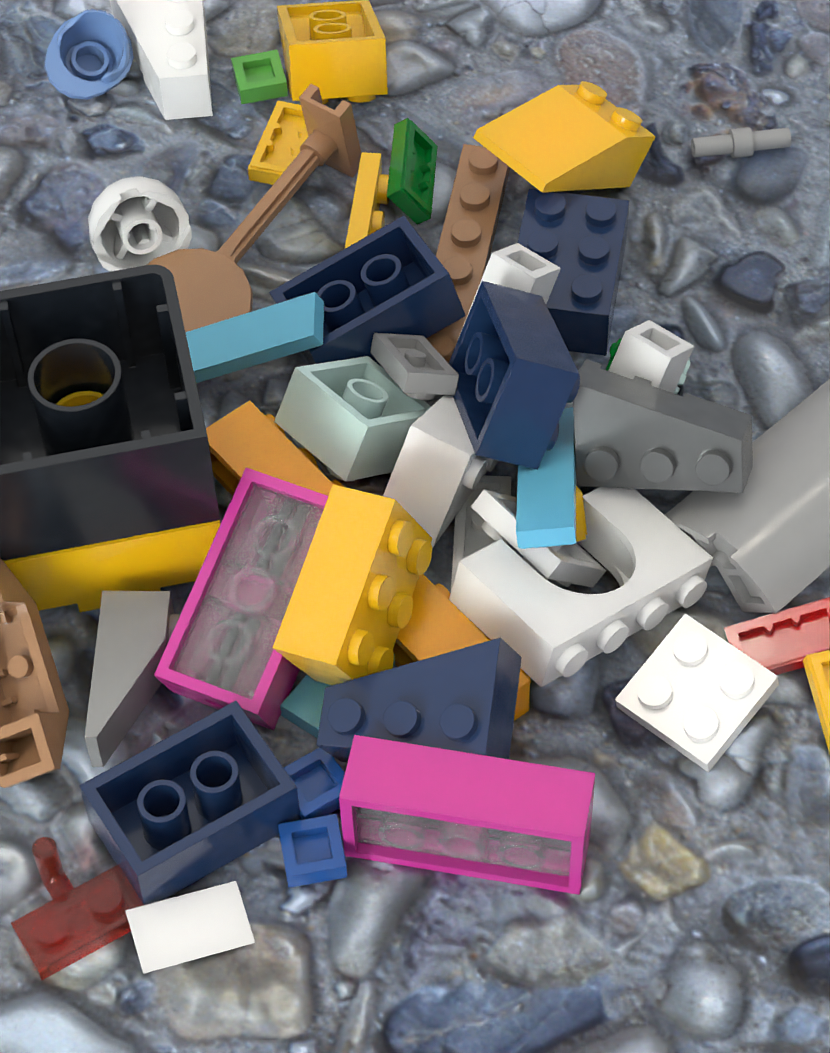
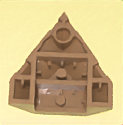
(31, 693)

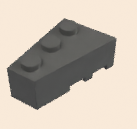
(655, 438)

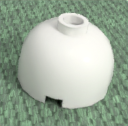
(137, 223)

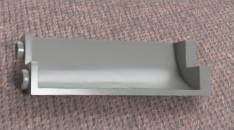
(777, 530)

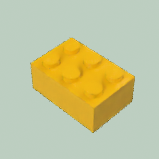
(354, 588)

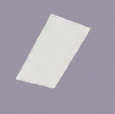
(189, 927)

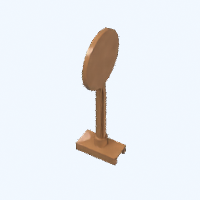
(211, 282)

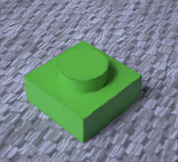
(259, 77)

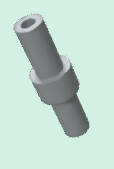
(741, 142)

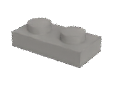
(414, 365)

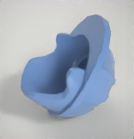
(88, 55)

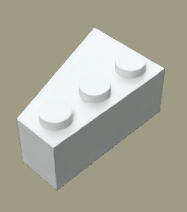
(171, 52)
(436, 468)

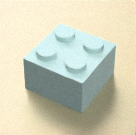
(349, 416)

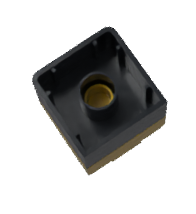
(101, 439)

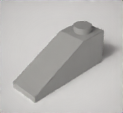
(127, 652)

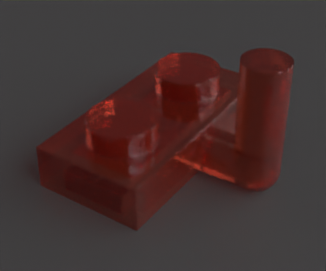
(76, 918)

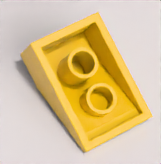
(335, 49)
(569, 140)

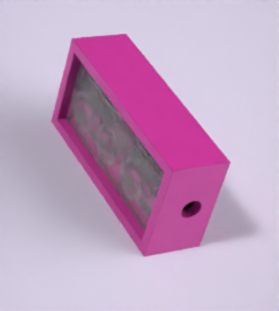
(239, 601)
(467, 814)

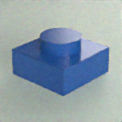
(317, 783)
(312, 850)

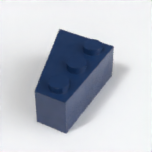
(441, 702)

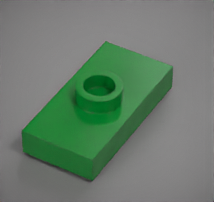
(412, 171)

